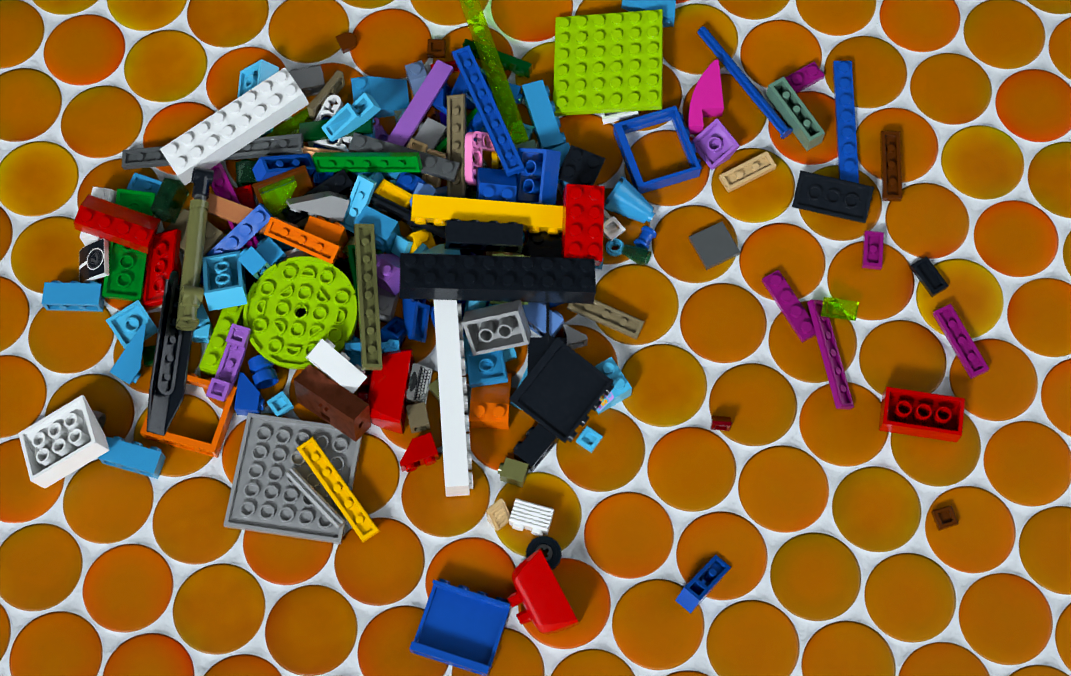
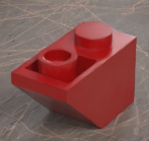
(419, 452)

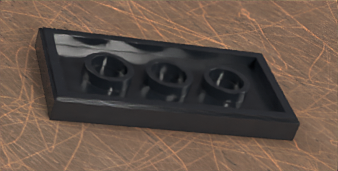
(832, 197)

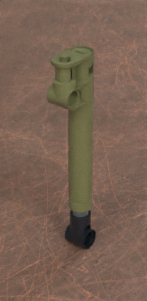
(190, 291)

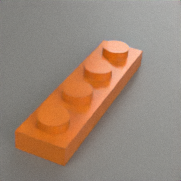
(302, 240)

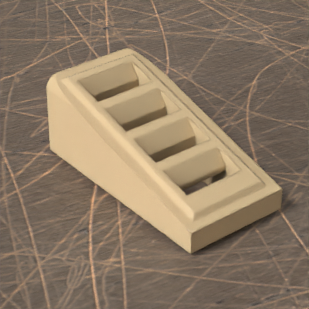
(498, 514)

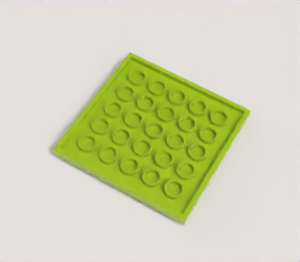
(608, 63)

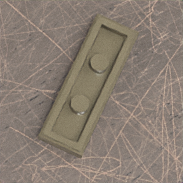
(332, 87)

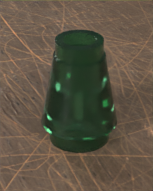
(637, 254)

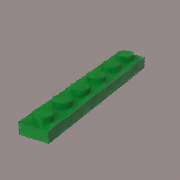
(367, 161)

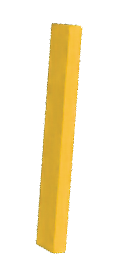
(338, 489)

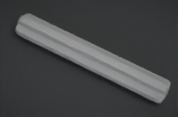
(315, 498)

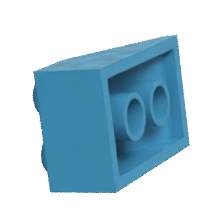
(387, 92)

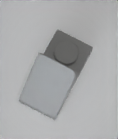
(574, 338)

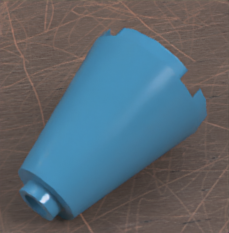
(629, 202)

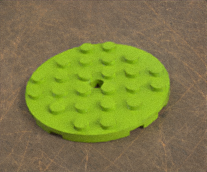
(295, 285)

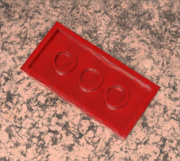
(161, 261)

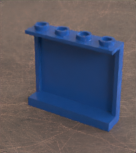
(461, 627)

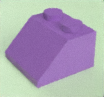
(388, 272)

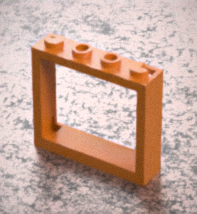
(195, 445)

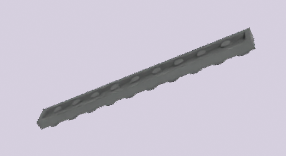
(258, 148)

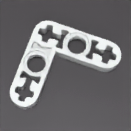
(326, 111)

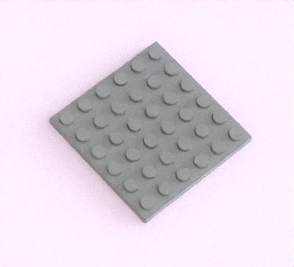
(266, 498)

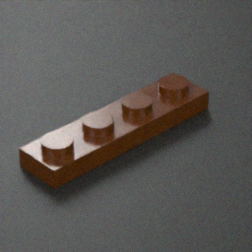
(891, 166)

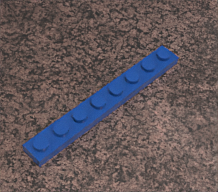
(488, 111)
(845, 121)

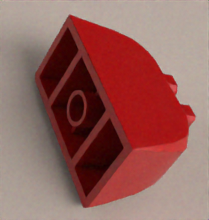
(389, 390)
(541, 596)

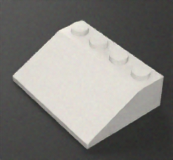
(62, 442)

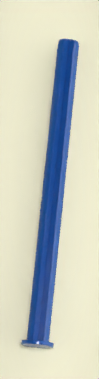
(744, 82)

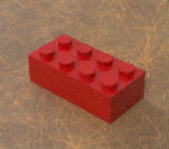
(583, 222)
(922, 414)

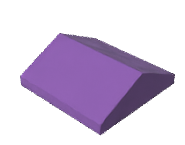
(715, 144)

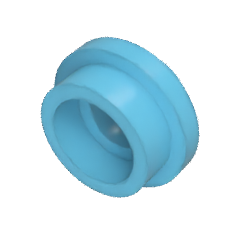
(616, 242)

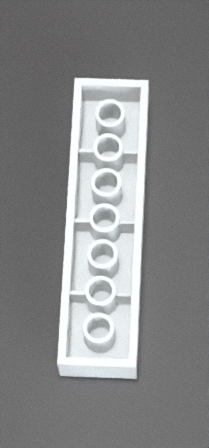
(235, 125)

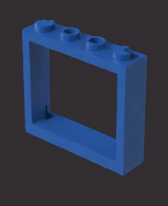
(648, 120)

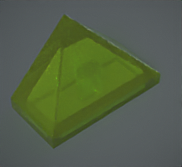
(839, 308)

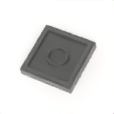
(714, 245)

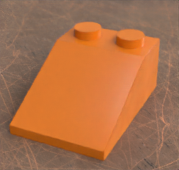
(491, 406)

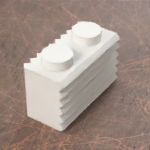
(531, 517)

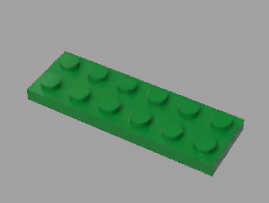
(126, 264)

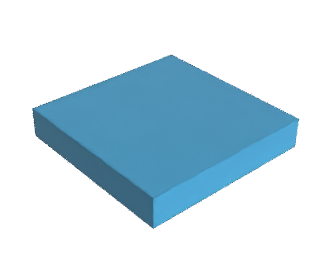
(486, 368)

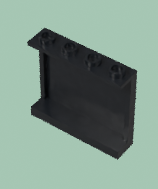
(562, 391)

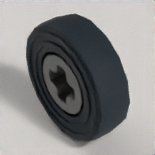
(546, 543)

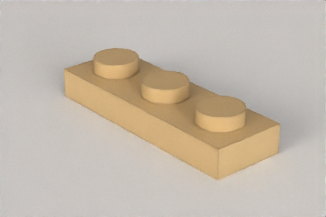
(747, 171)

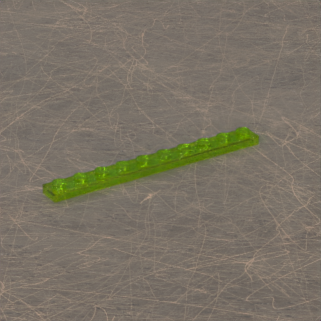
(494, 70)

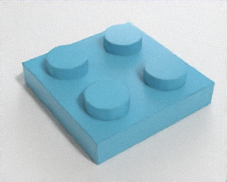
(129, 320)

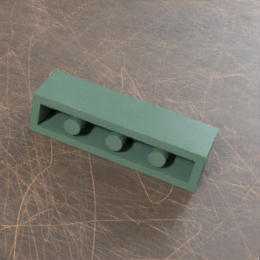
(795, 113)

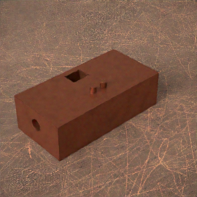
(332, 403)

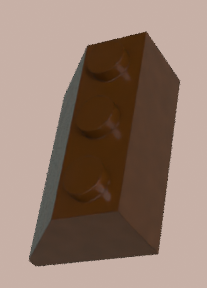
(301, 176)

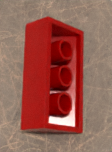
(116, 223)

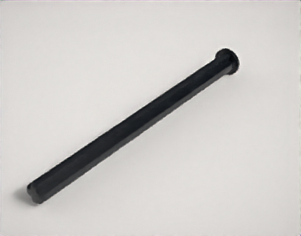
(405, 214)

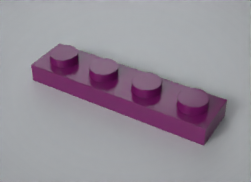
(789, 305)
(960, 341)

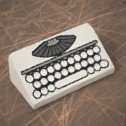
(419, 383)

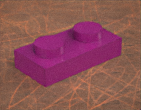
(805, 77)
(872, 250)

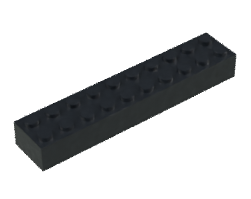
(497, 278)

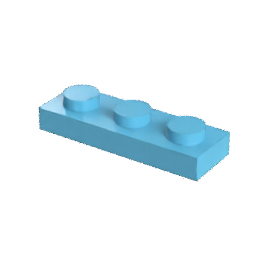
(359, 197)

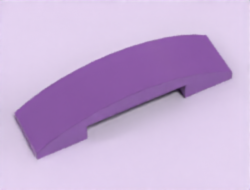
(230, 363)

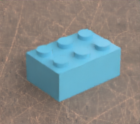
(224, 281)

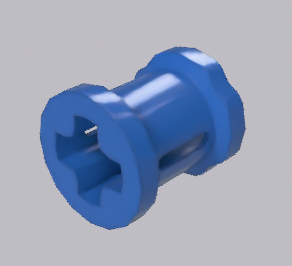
(645, 237)

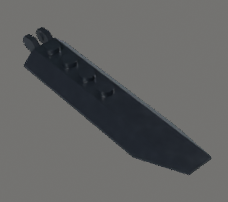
(169, 362)

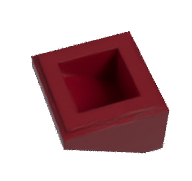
(720, 423)

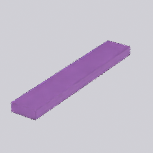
(420, 104)

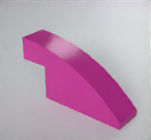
(706, 98)

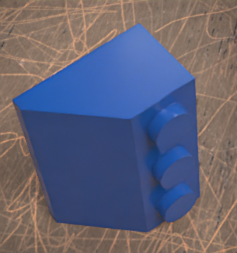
(540, 178)

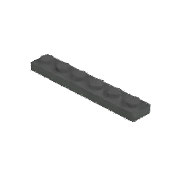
(431, 164)

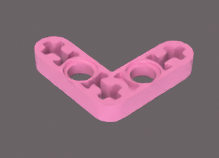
(476, 149)

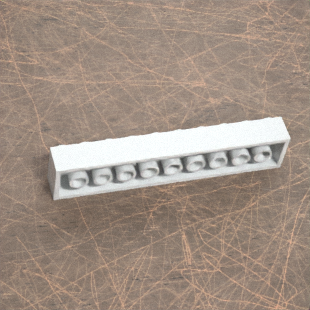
(452, 402)

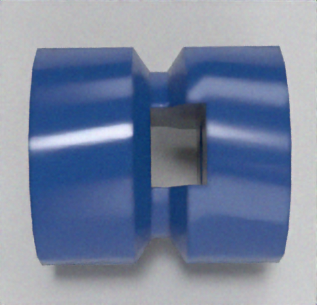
(263, 372)

